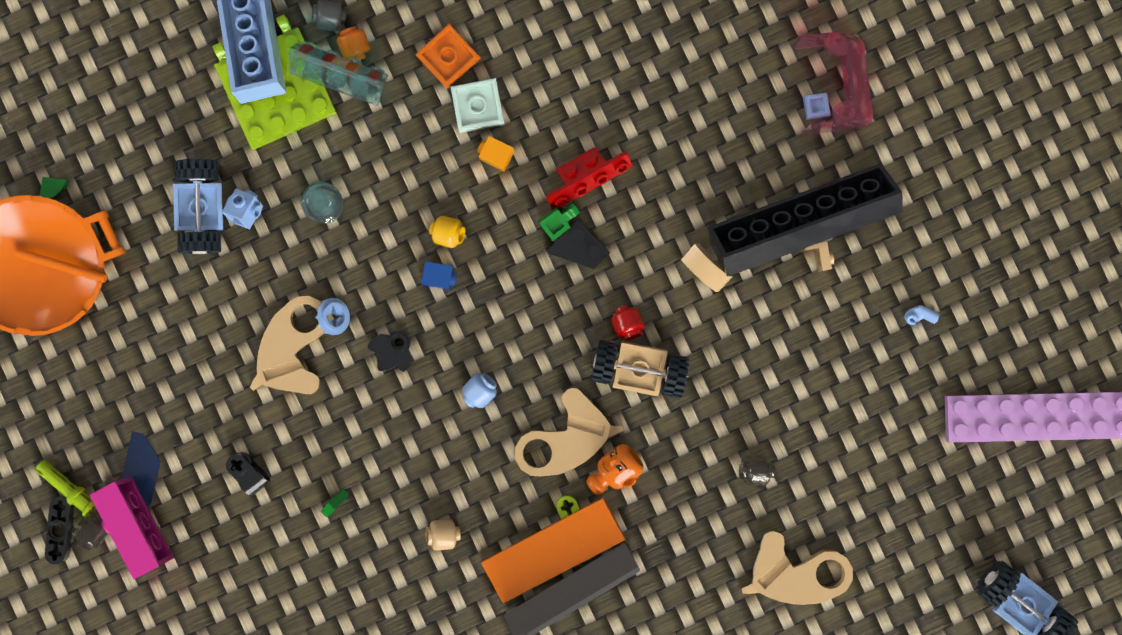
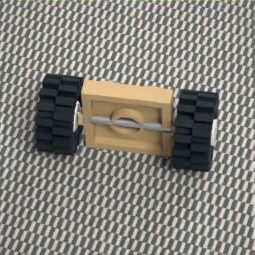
(640, 369)

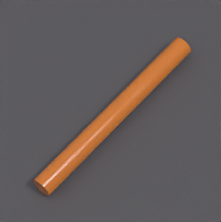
(61, 265)

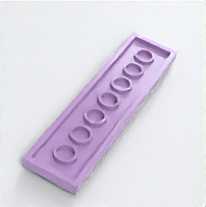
(1033, 417)

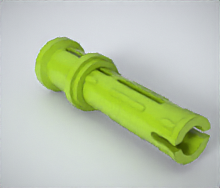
(75, 495)

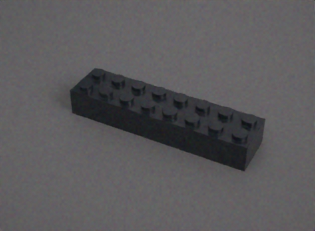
(805, 219)

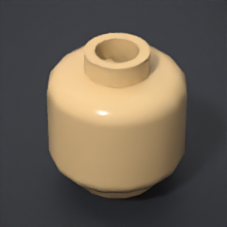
(442, 534)

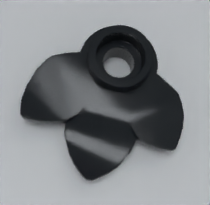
(389, 353)

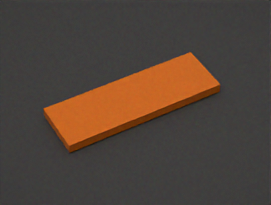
(553, 550)

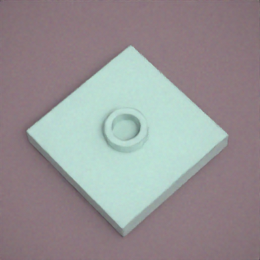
(477, 105)

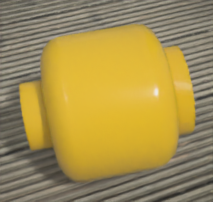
(447, 231)

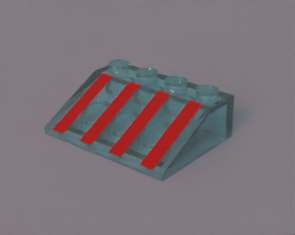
(337, 72)

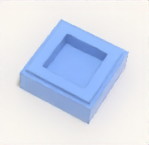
(816, 106)

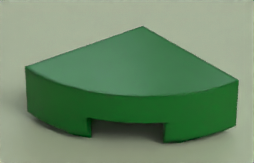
(52, 187)
(334, 503)

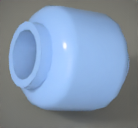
(479, 390)

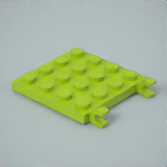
(280, 114)

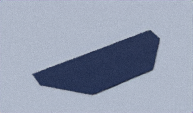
(142, 466)

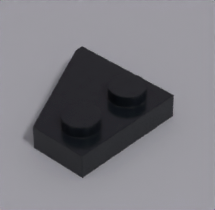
(579, 247)

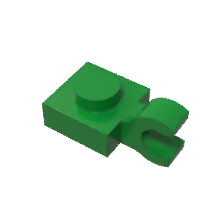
(556, 222)

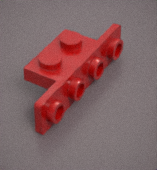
(585, 174)

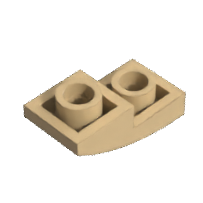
(705, 268)

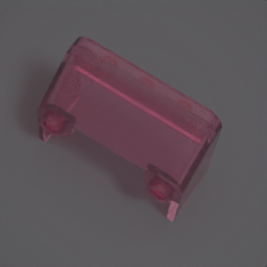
(857, 109)

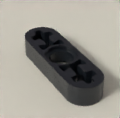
(65, 546)

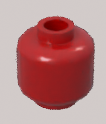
(628, 323)

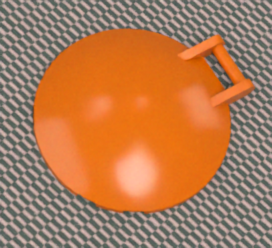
(40, 297)

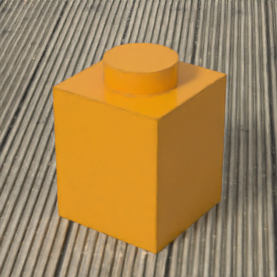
(495, 153)

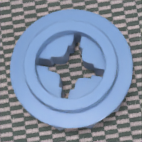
(338, 309)

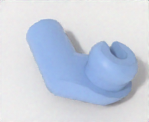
(921, 312)

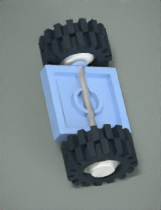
(198, 206)
(1024, 602)

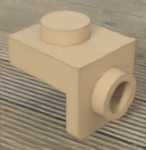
(823, 256)

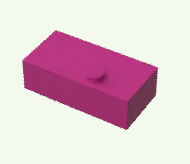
(131, 526)

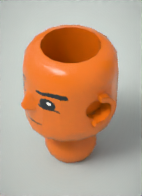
(616, 469)

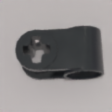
(249, 475)

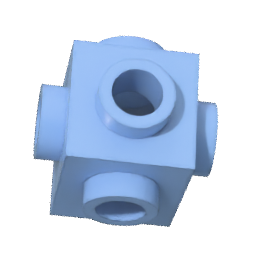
(242, 208)

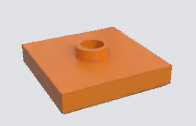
(448, 56)

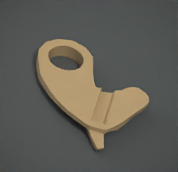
(277, 352)
(570, 448)

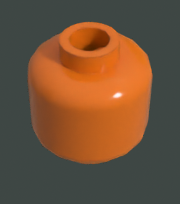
(353, 43)

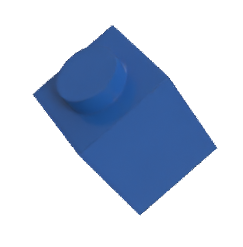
(439, 276)

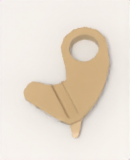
(795, 584)

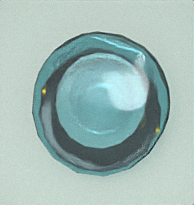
(322, 202)

